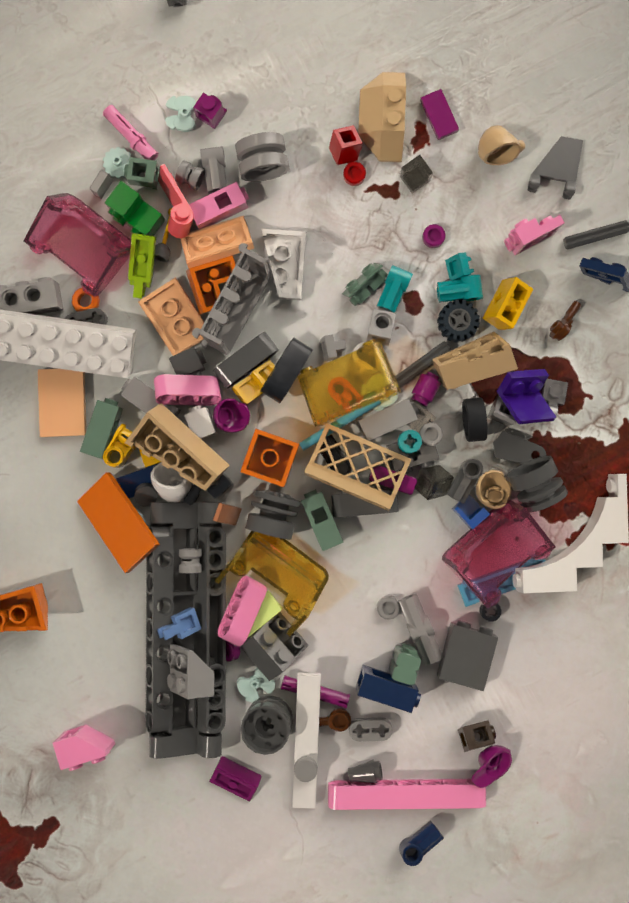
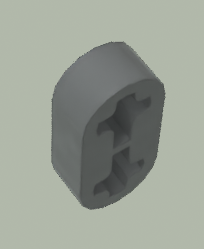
(87, 315)

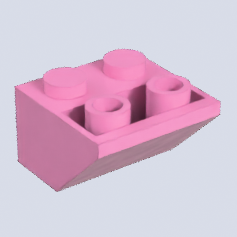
(81, 746)

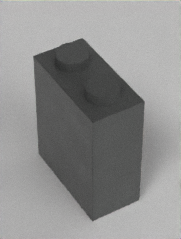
(467, 655)

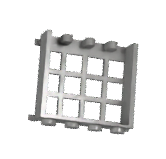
(235, 302)

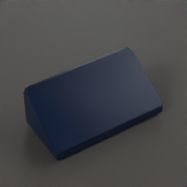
(131, 481)

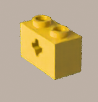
(507, 303)

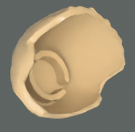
(493, 489)

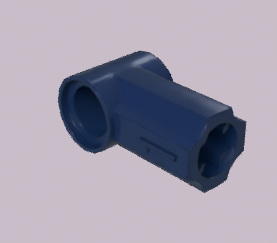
(423, 841)

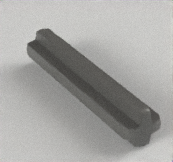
(596, 234)
(422, 364)

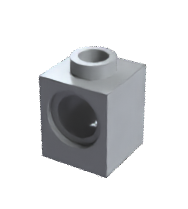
(383, 335)

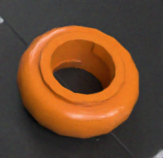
(76, 300)

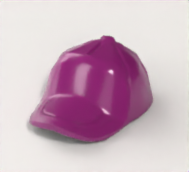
(493, 763)

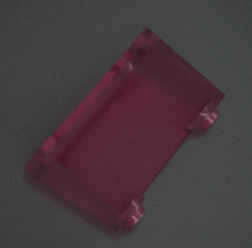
(79, 240)
(494, 549)

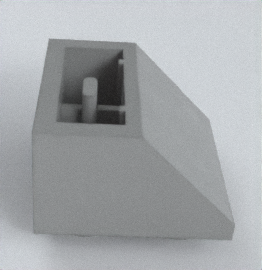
(189, 674)

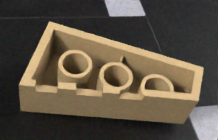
(177, 447)

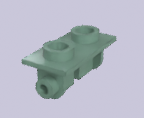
(370, 276)

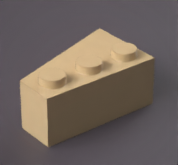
(475, 361)

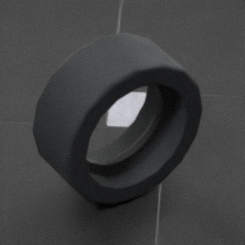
(474, 419)

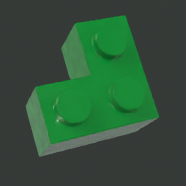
(130, 209)

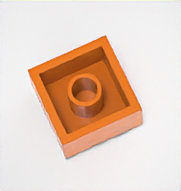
(270, 458)

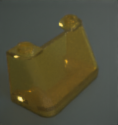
(348, 383)

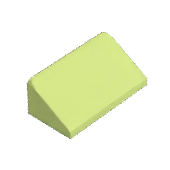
(267, 611)

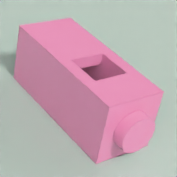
(219, 205)

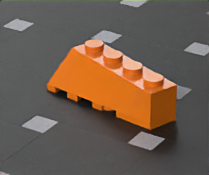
(24, 609)

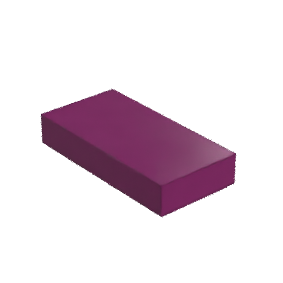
(439, 114)

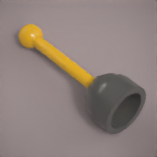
(162, 251)

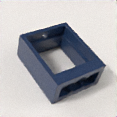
(381, 687)

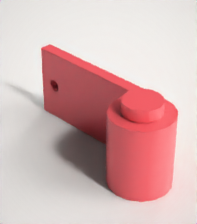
(181, 213)

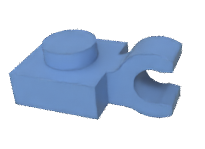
(183, 625)

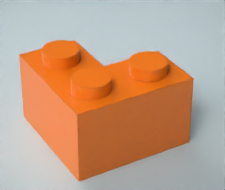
(205, 281)

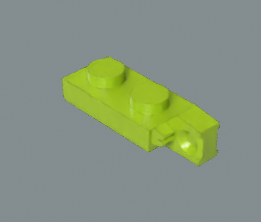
(141, 263)

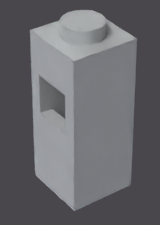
(143, 396)
(388, 419)

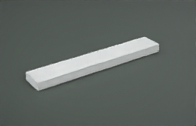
(306, 735)

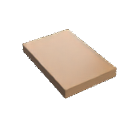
(216, 241)
(173, 316)
(61, 403)

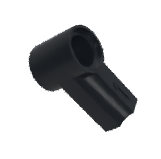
(337, 453)

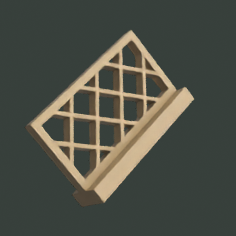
(349, 485)

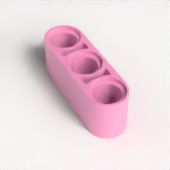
(187, 390)
(242, 611)

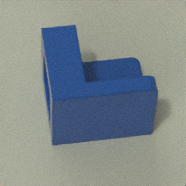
(470, 512)

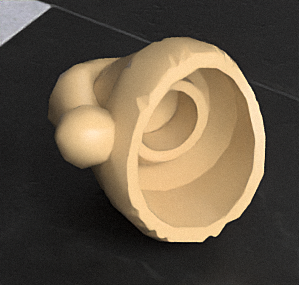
(499, 146)

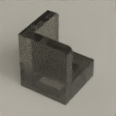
(416, 174)
(423, 417)
(433, 482)

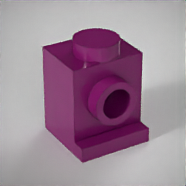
(209, 110)

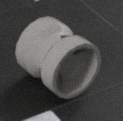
(189, 175)
(192, 565)

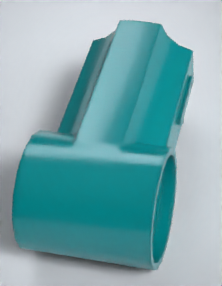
(396, 284)
(466, 288)

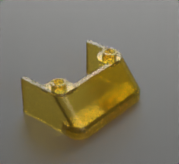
(283, 568)

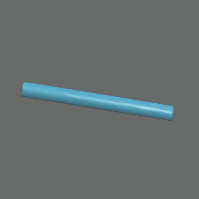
(344, 420)

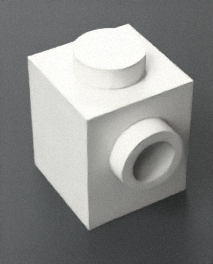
(200, 422)

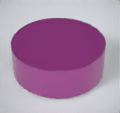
(433, 236)
(232, 652)

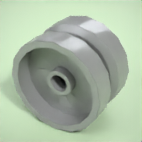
(262, 156)

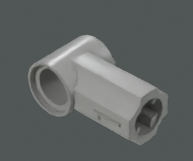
(214, 162)

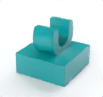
(458, 266)

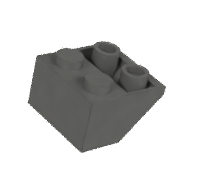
(272, 648)

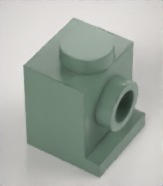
(139, 165)

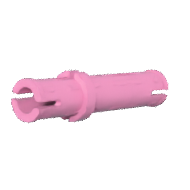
(136, 140)

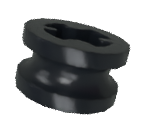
(490, 617)

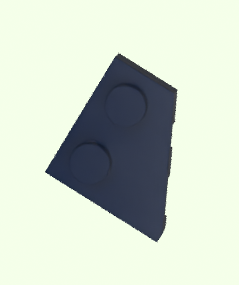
(605, 272)

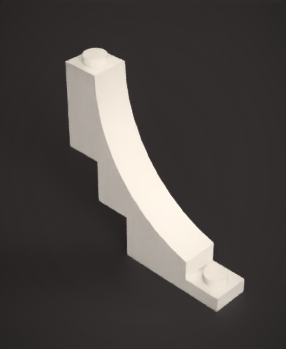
(606, 526)

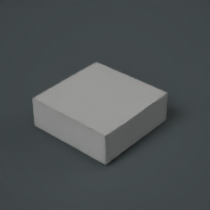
(101, 184)

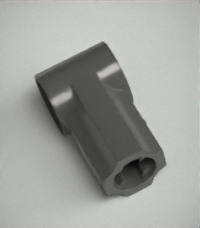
(464, 482)

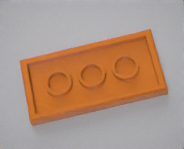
(118, 522)

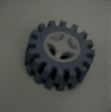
(463, 314)

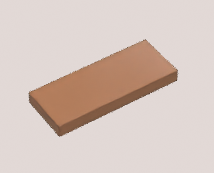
(227, 514)

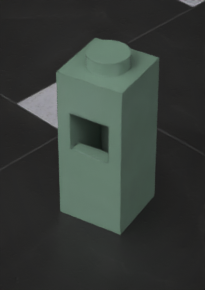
(101, 427)
(321, 520)

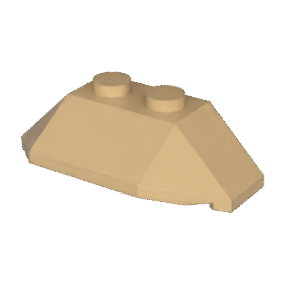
(383, 116)

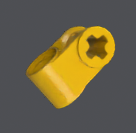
(118, 444)

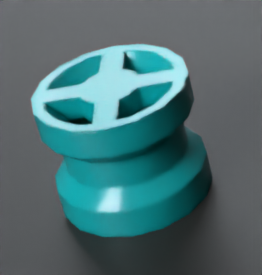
(406, 444)

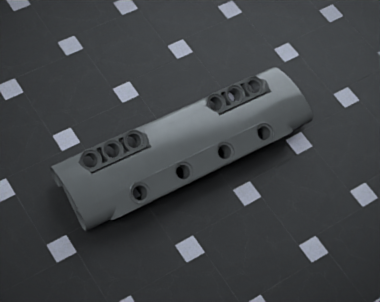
(173, 719)

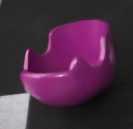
(231, 415)

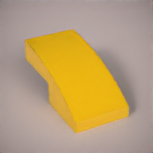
(249, 388)

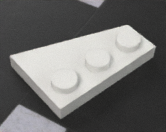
(286, 260)

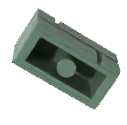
(405, 664)

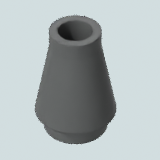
(366, 772)

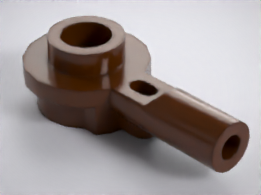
(561, 328)
(337, 720)

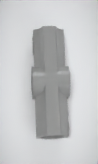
(420, 629)

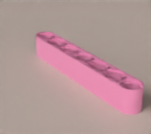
(406, 794)

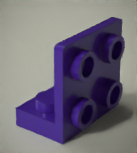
(522, 396)

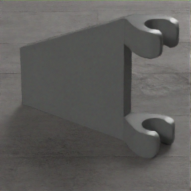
(559, 165)

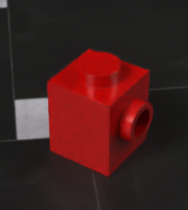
(345, 145)

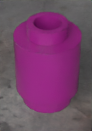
(426, 388)

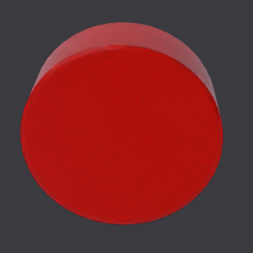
(354, 173)

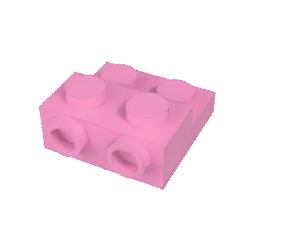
(530, 233)

